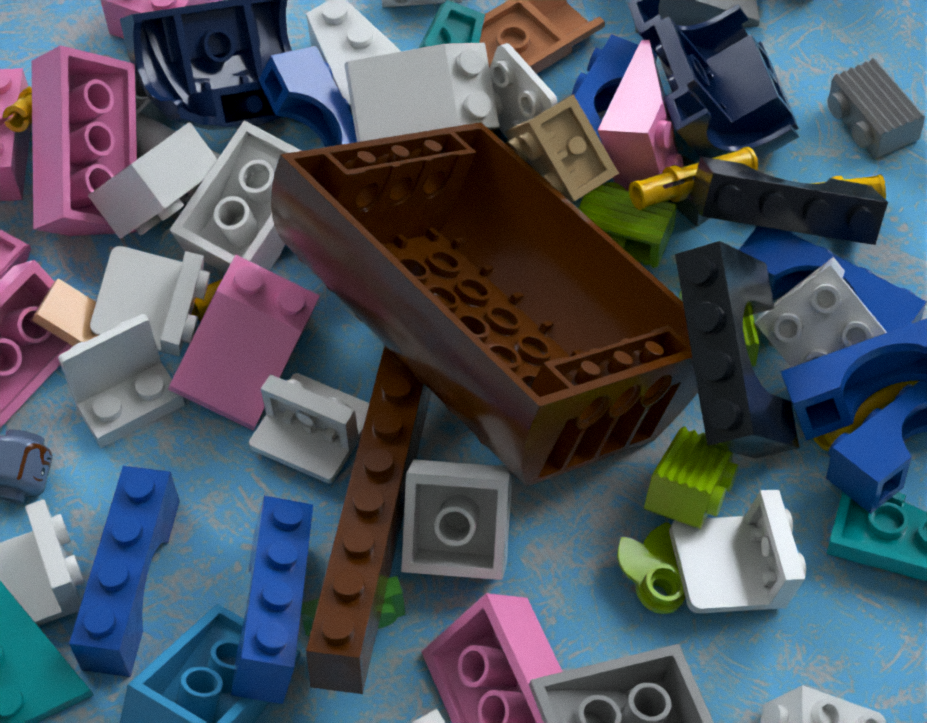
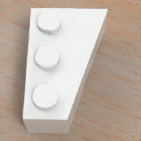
(344, 36)

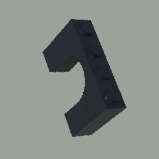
(737, 411)

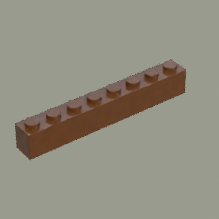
(367, 531)

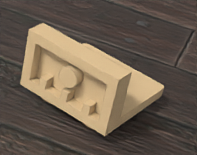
(563, 149)

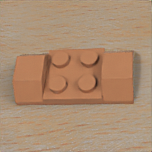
(536, 30)

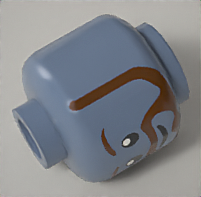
(23, 465)

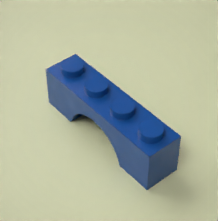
(605, 73)
(304, 90)
(794, 259)
(835, 385)
(873, 459)
(274, 601)
(112, 606)

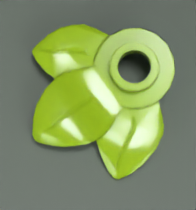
(651, 566)

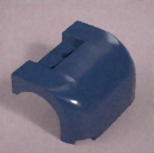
(719, 83)

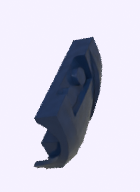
(208, 59)

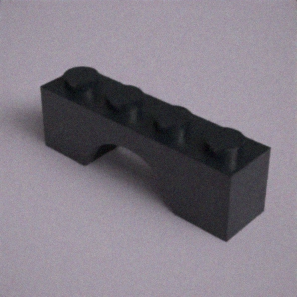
(750, 197)

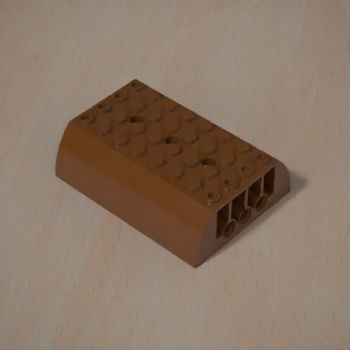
(492, 293)

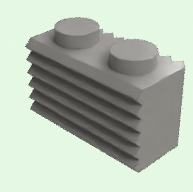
(875, 109)

